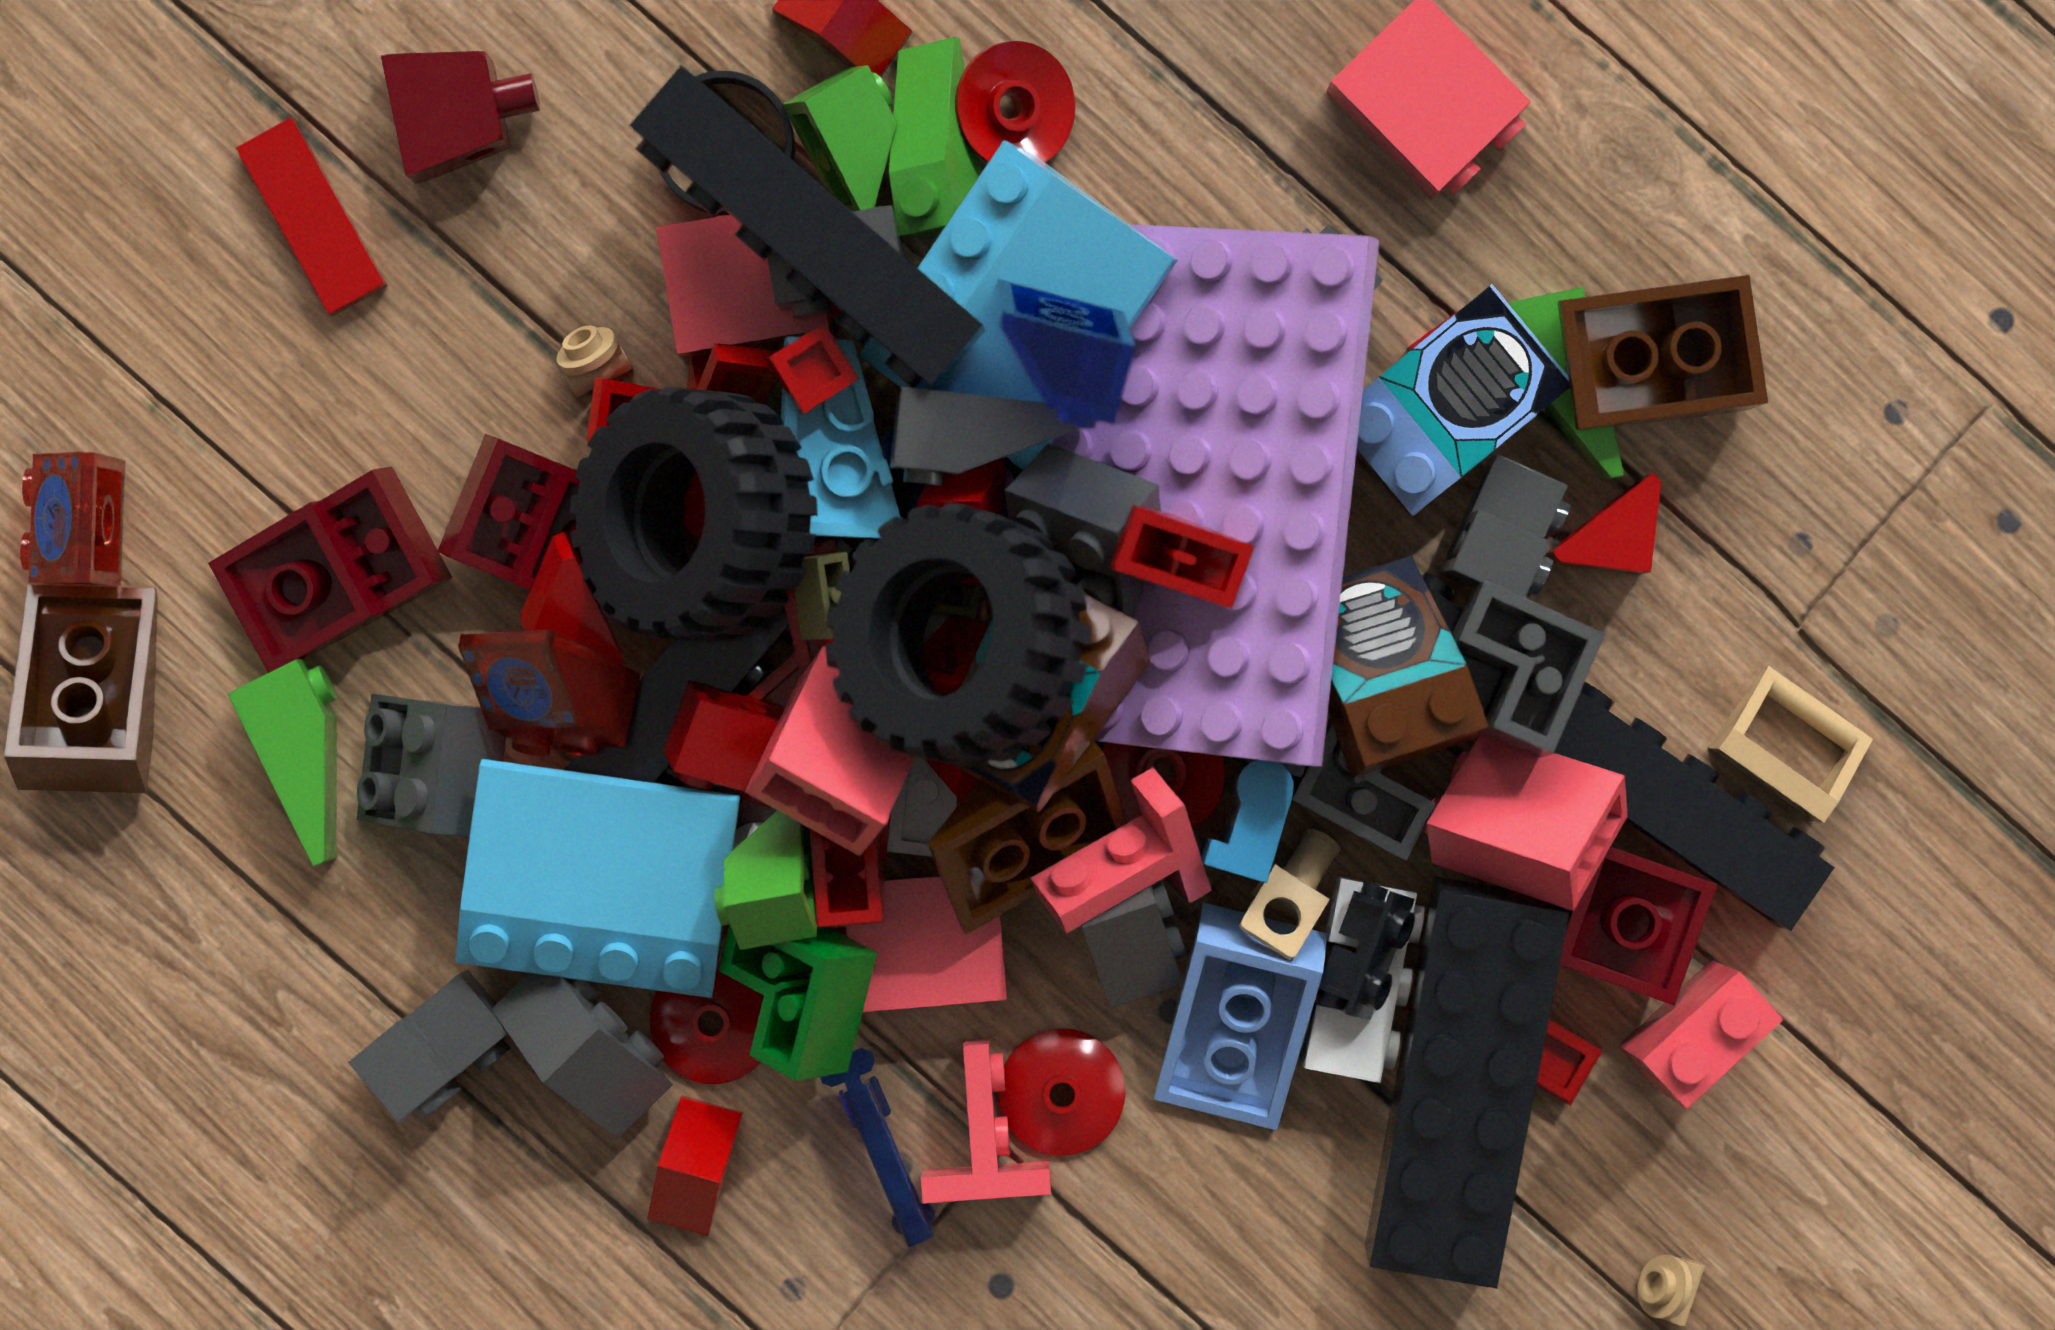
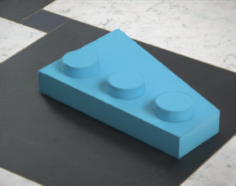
(844, 458)

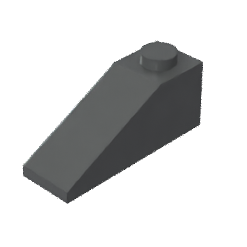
(960, 431)

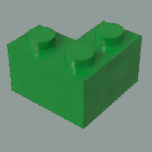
(809, 1002)

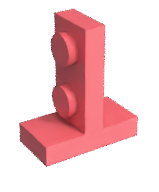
(1127, 860)
(987, 1141)

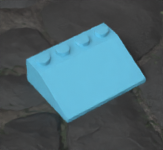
(1038, 232)
(595, 878)

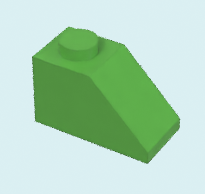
(846, 133)
(769, 885)

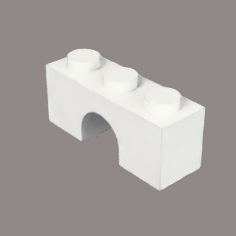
(1349, 1043)

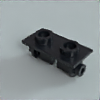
(1364, 974)

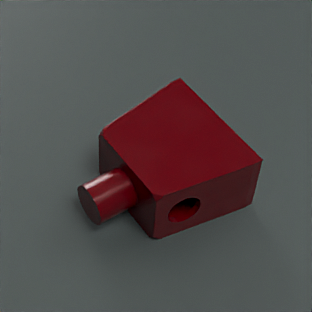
(452, 109)

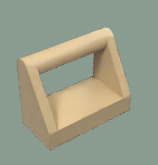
(1772, 773)

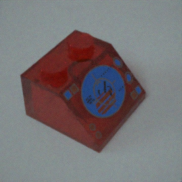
(74, 519)
(549, 691)

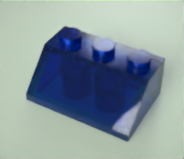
(1069, 349)

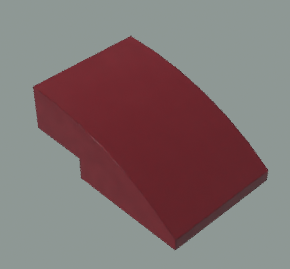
(511, 513)
(330, 569)
(1637, 925)

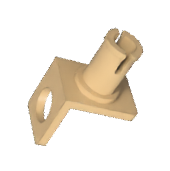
(1292, 894)

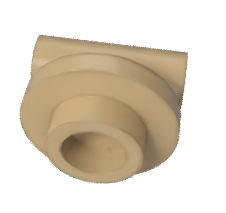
(591, 355)
(1669, 1287)

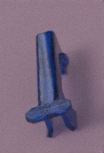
(868, 1112)

